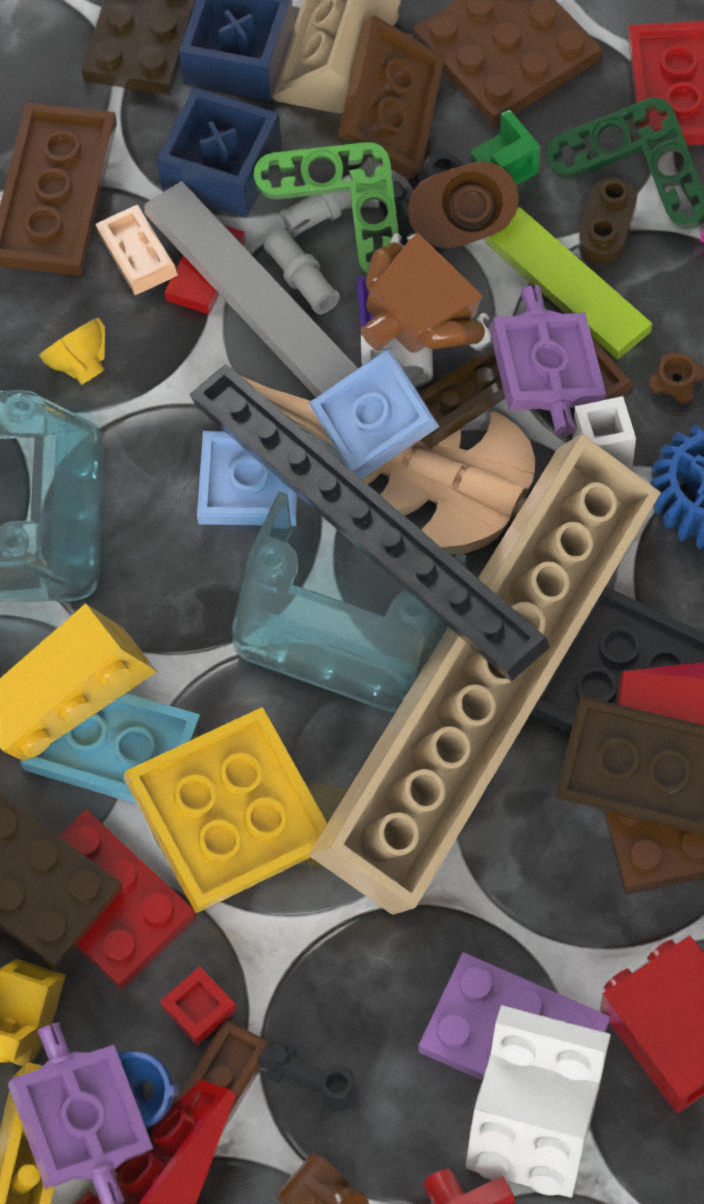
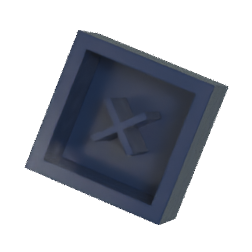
(237, 46)
(217, 149)

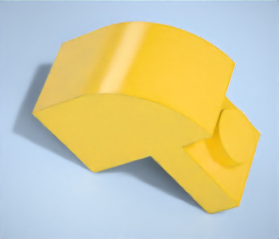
(26, 1005)

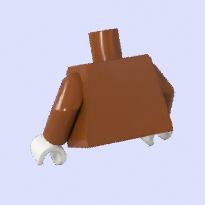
(421, 300)

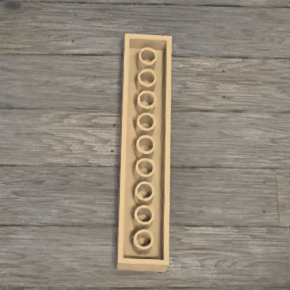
(460, 708)

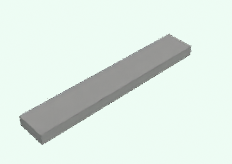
(249, 289)

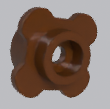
(677, 365)

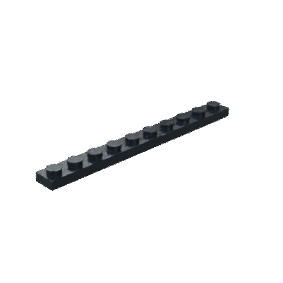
(372, 524)

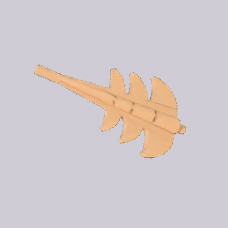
(473, 488)

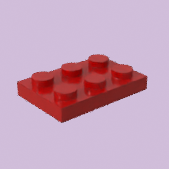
(670, 66)
(141, 917)

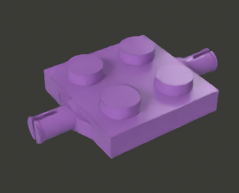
(546, 360)
(79, 1116)

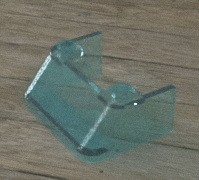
(60, 546)
(325, 638)

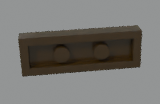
(463, 395)

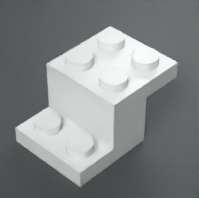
(536, 1101)

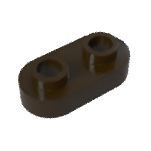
(608, 216)

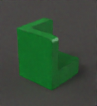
(511, 149)

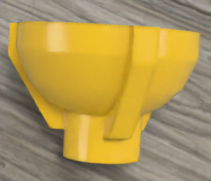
(79, 352)

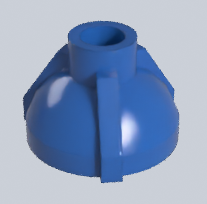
(140, 1069)

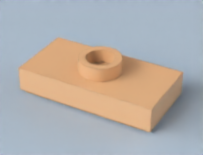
(136, 250)

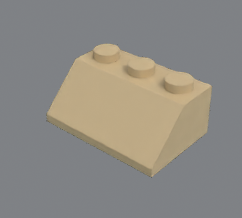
(325, 49)

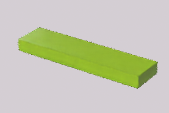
(570, 283)

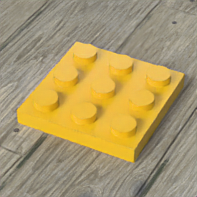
(227, 809)

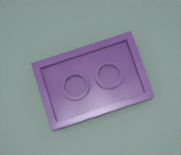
(468, 1010)

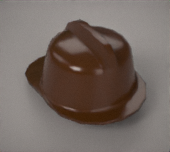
(463, 204)

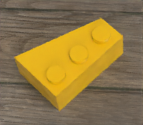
(67, 681)

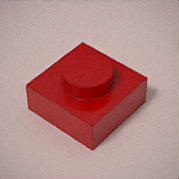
(198, 1005)

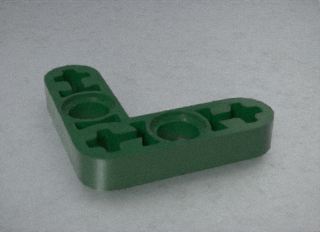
(651, 143)

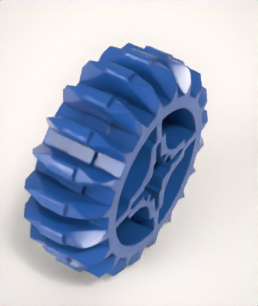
(684, 462)

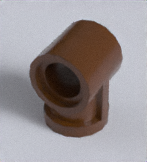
(318, 1183)

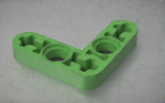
(361, 187)

